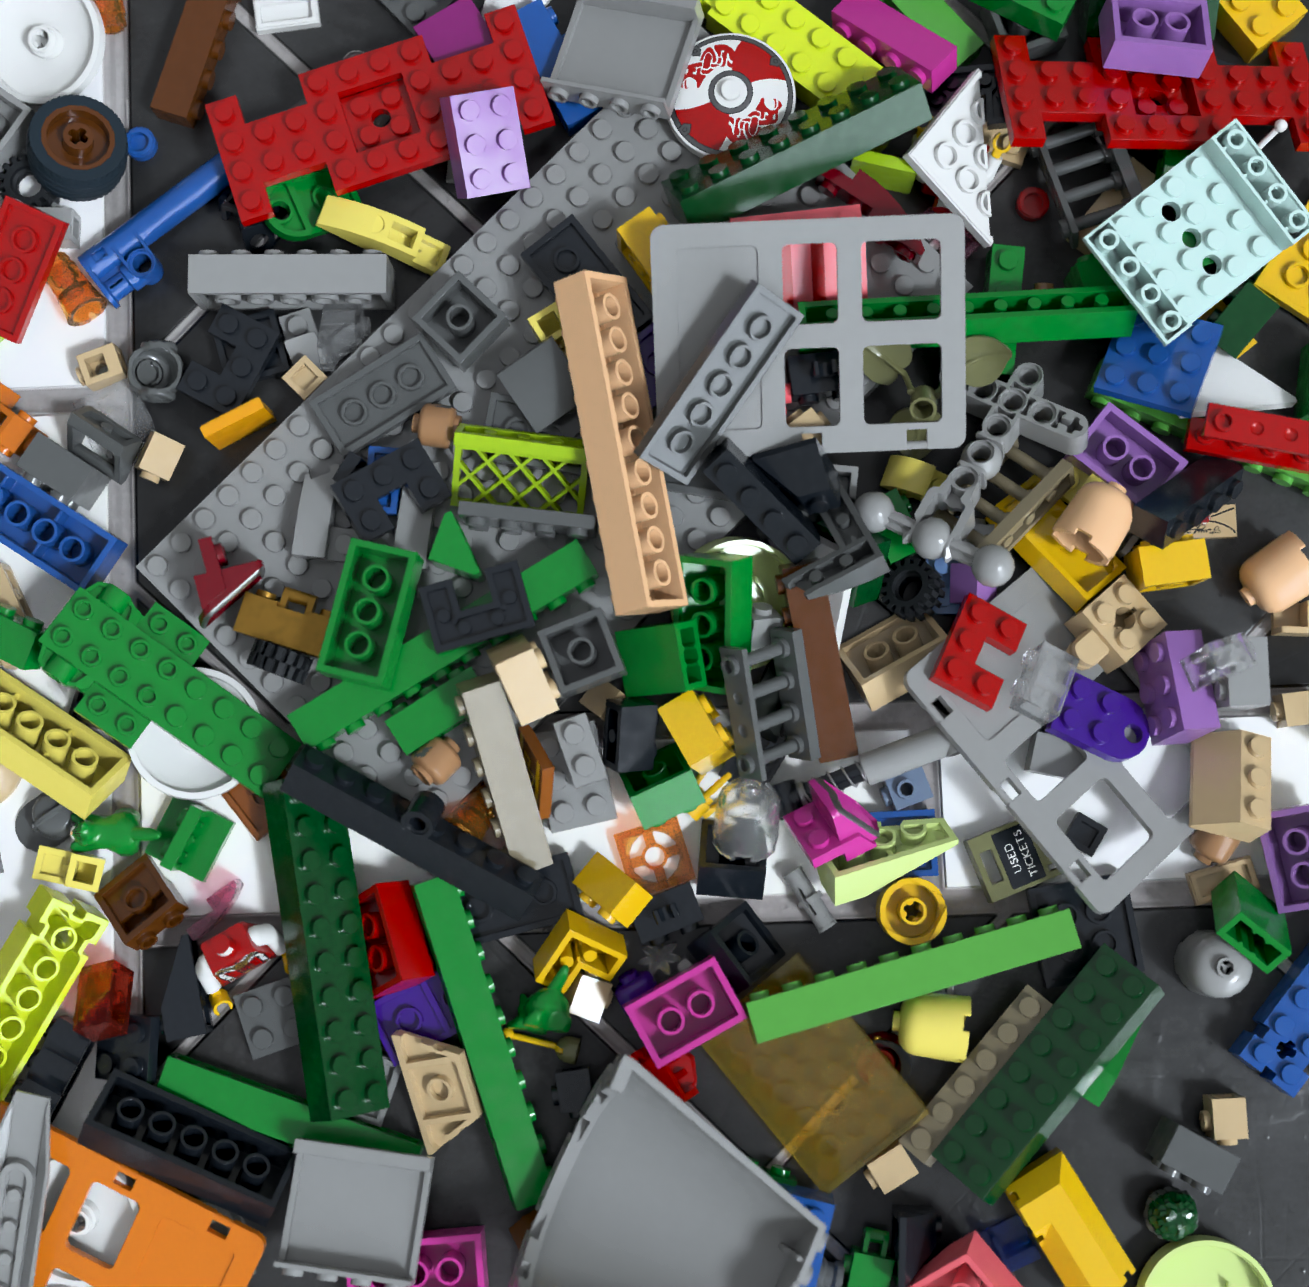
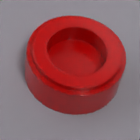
(1032, 204)

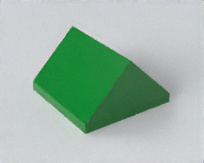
(453, 552)

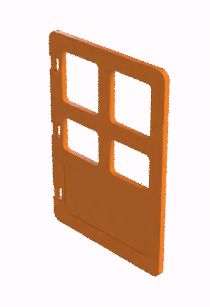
(167, 1240)

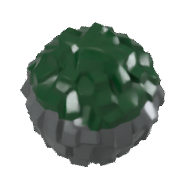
(1171, 1214)

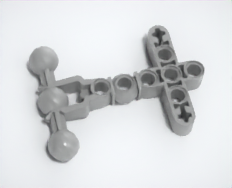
(932, 536)

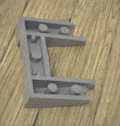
(319, 540)

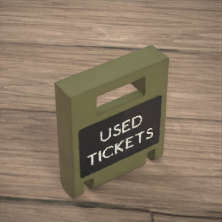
(1016, 857)

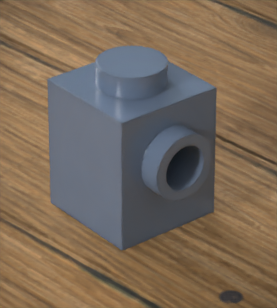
(905, 789)

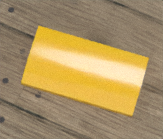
(1062, 570)

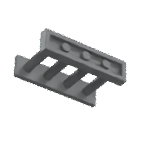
(1122, 179)
(795, 700)

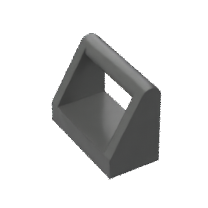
(109, 435)

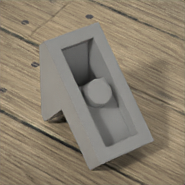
(301, 335)

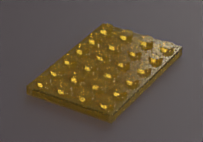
(820, 1088)

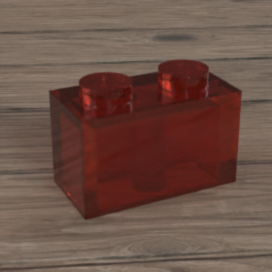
(103, 1000)

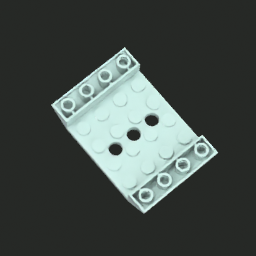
(1233, 208)

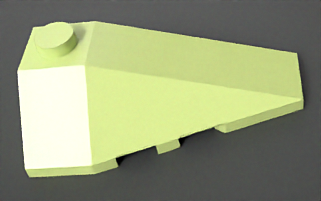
(897, 853)

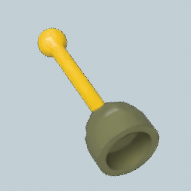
(566, 1048)

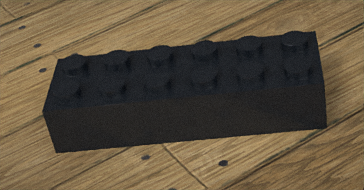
(188, 1147)

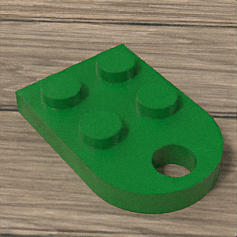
(303, 202)

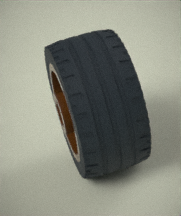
(77, 148)

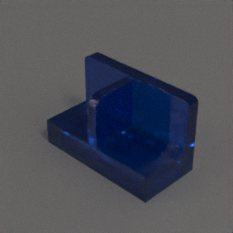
(1011, 1243)

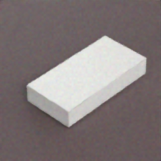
(285, 15)

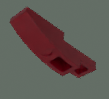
(873, 201)

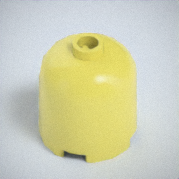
(934, 1026)

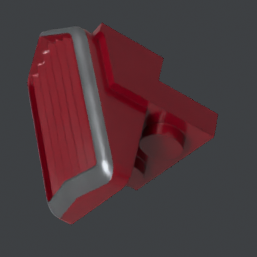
(221, 586)

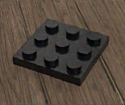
(1113, 928)

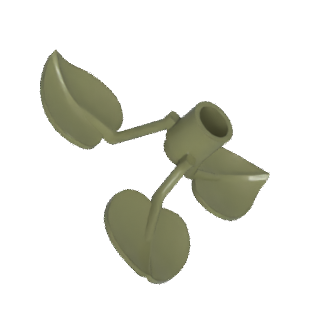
(882, 364)

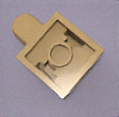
(1113, 626)

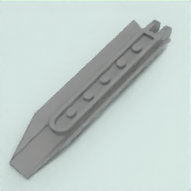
(23, 1185)

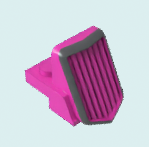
(831, 825)

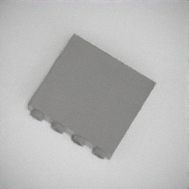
(626, 55)
(355, 1213)

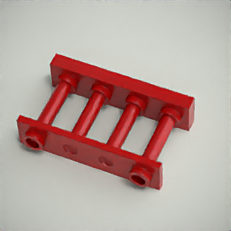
(1250, 437)

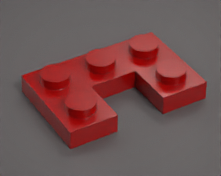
(956, 667)

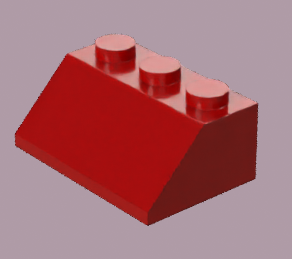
(394, 938)

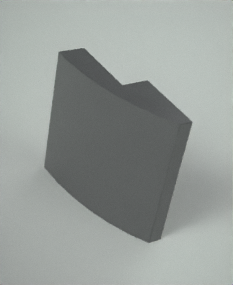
(540, 384)

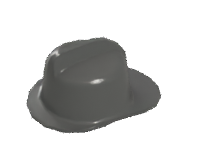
(43, 823)

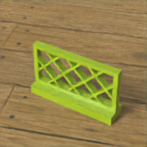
(517, 445)

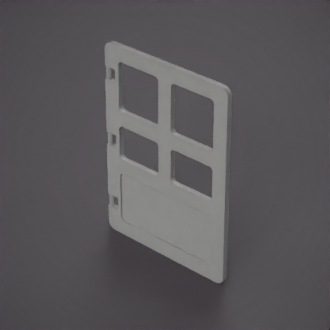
(707, 266)
(991, 736)

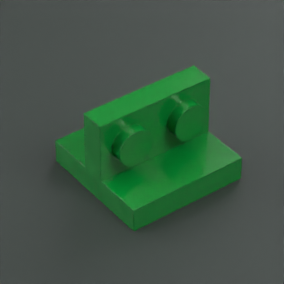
(190, 838)

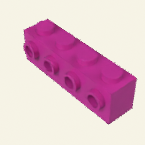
(896, 40)

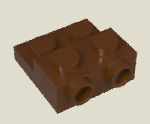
(141, 903)

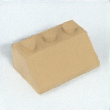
(884, 653)
(1231, 784)

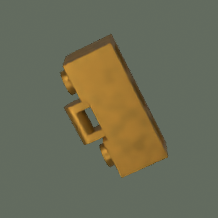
(274, 623)

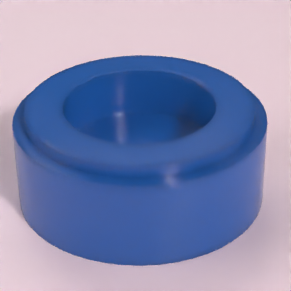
(141, 144)

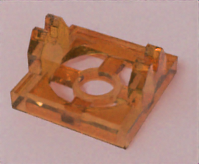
(682, 874)

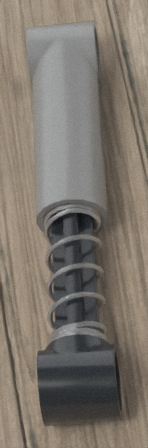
(873, 766)

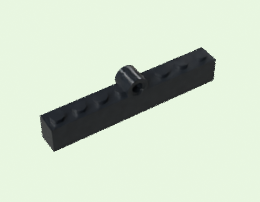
(412, 831)

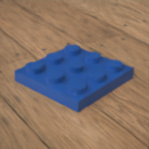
(1156, 375)

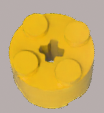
(928, 902)

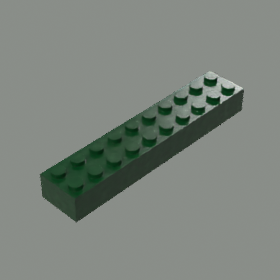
(326, 959)

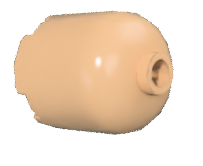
(1095, 521)
(1276, 575)

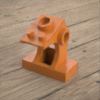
(17, 429)

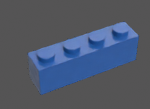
(545, 43)

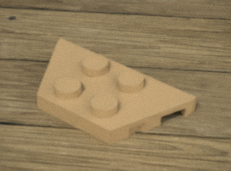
(438, 1087)

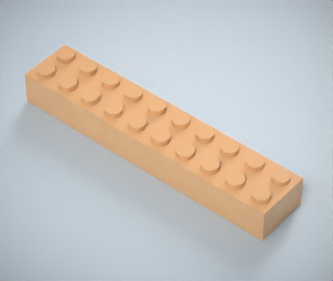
(613, 420)

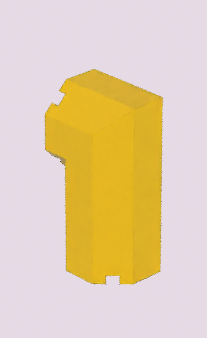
(1068, 1224)

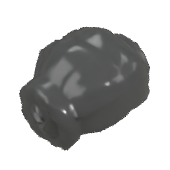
(155, 371)

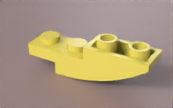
(382, 231)

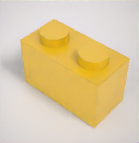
(612, 890)

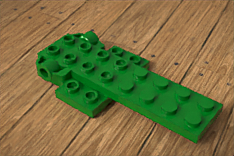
(143, 673)

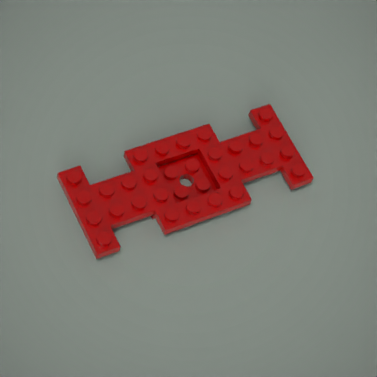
(1122, 103)
(343, 131)

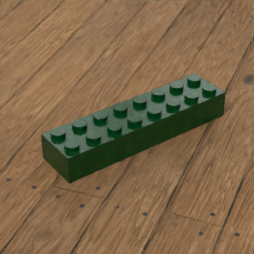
(798, 148)
(1048, 1074)

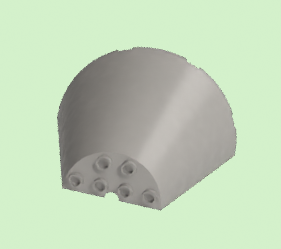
(660, 1202)

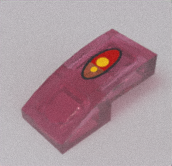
(221, 903)

